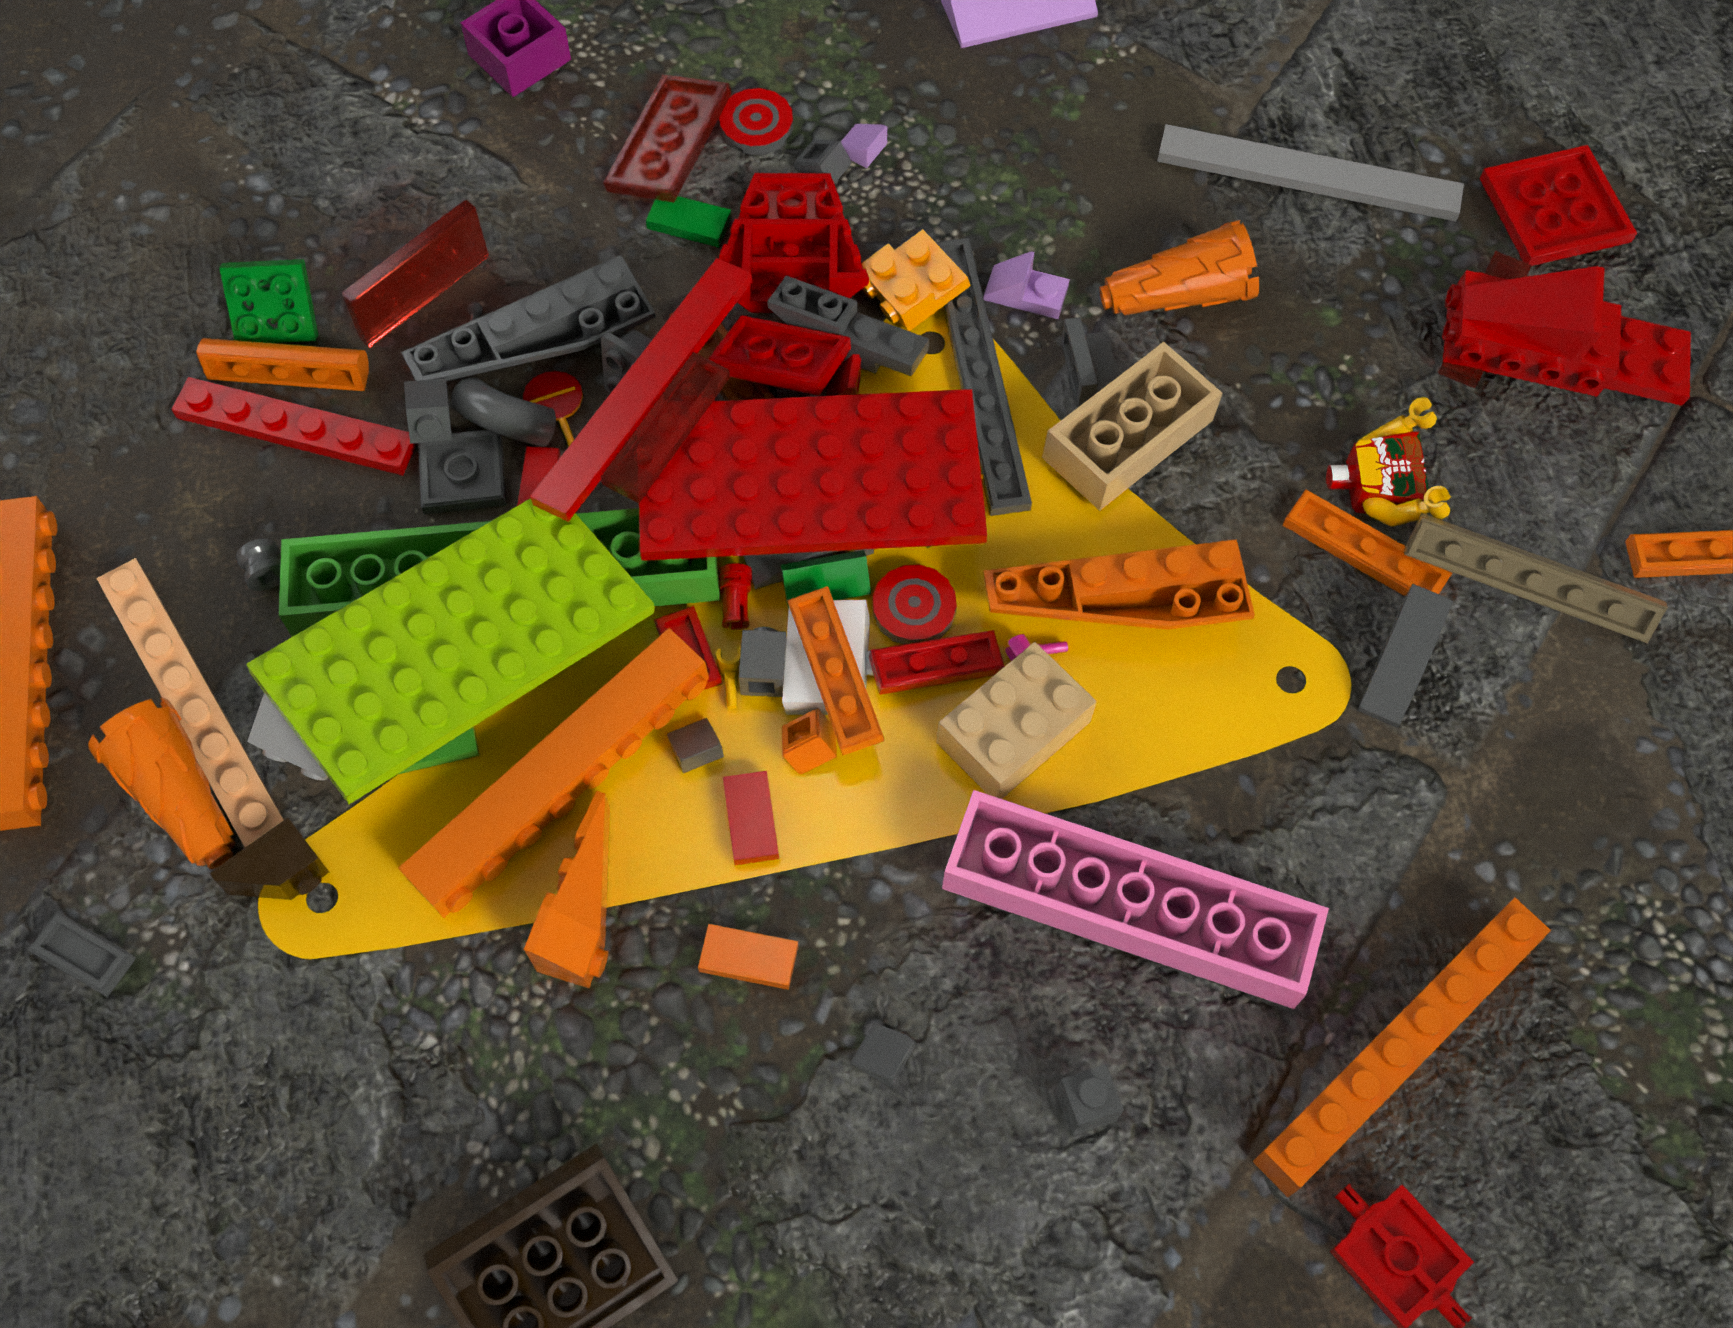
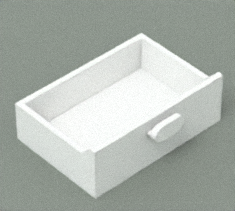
(799, 684)

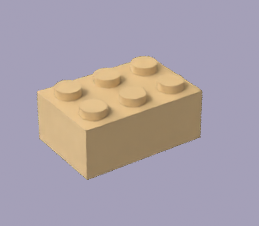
(1015, 721)

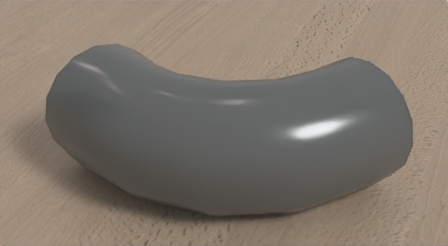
(503, 412)

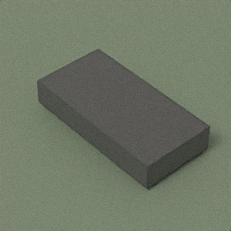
(82, 954)

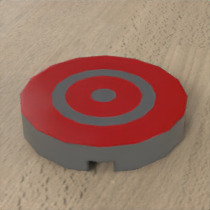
(756, 121)
(914, 604)

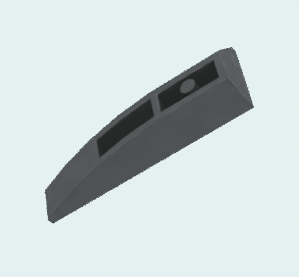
(539, 326)

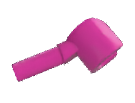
(1020, 643)

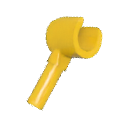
(729, 670)

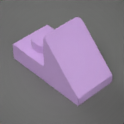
(1020, 287)

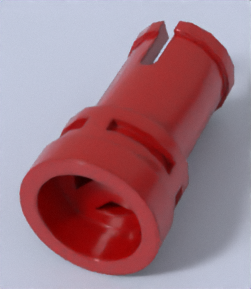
(735, 586)

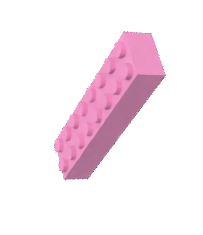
(1136, 899)

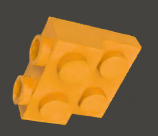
(913, 280)

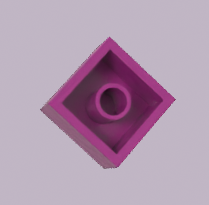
(516, 43)

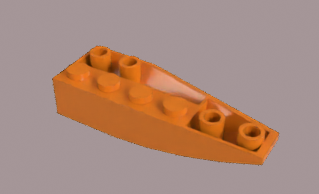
(1130, 589)

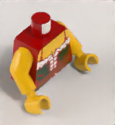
(1389, 472)

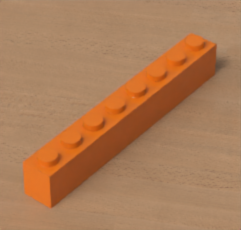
(24, 646)
(555, 774)
(1400, 1048)

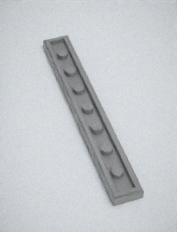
(1311, 172)

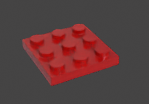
(1557, 205)

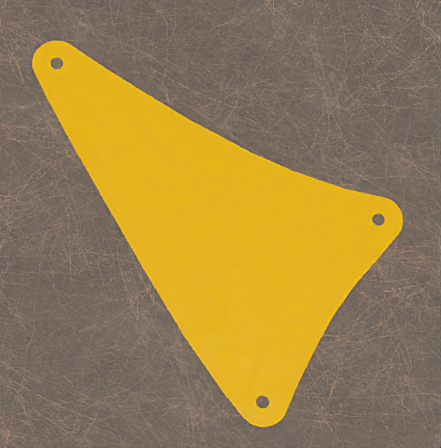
(1161, 713)

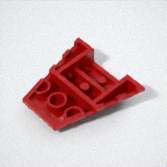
(793, 230)

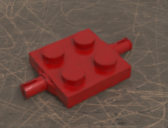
(1402, 1257)

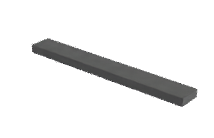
(980, 371)

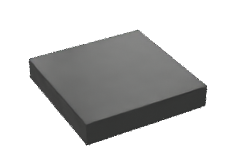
(462, 472)

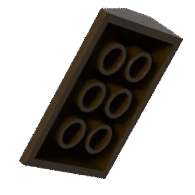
(553, 1255)

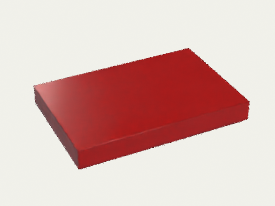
(781, 354)

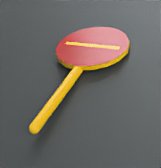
(559, 392)

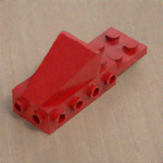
(1563, 336)

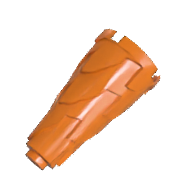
(1202, 271)
(159, 770)

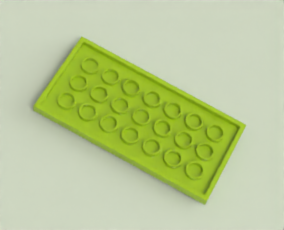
(447, 644)

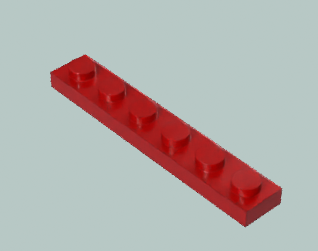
(294, 426)

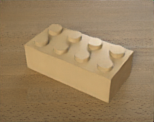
(1131, 425)

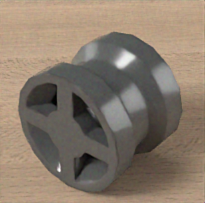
(261, 564)

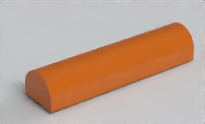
(283, 364)

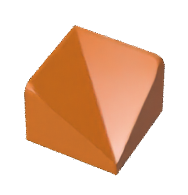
(808, 741)

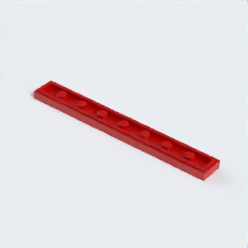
(631, 400)

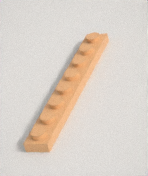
(183, 684)

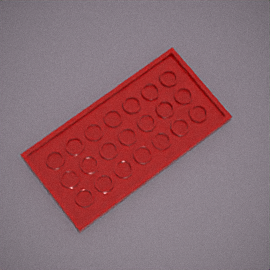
(820, 477)

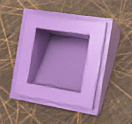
(865, 142)

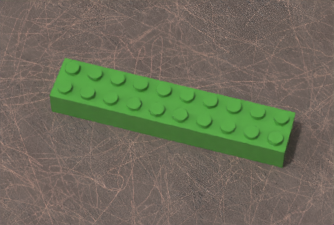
(334, 570)

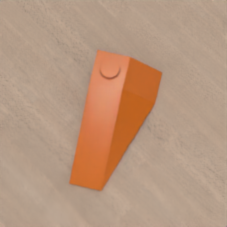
(571, 925)

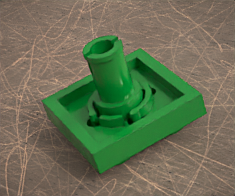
(268, 288)

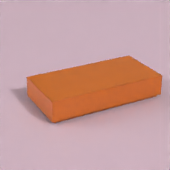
(748, 956)

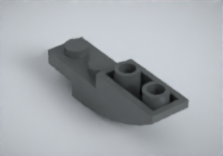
(829, 312)

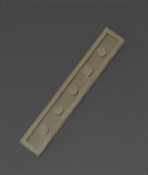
(1535, 578)

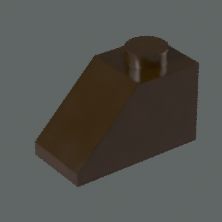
(272, 866)

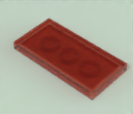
(668, 138)
(416, 274)

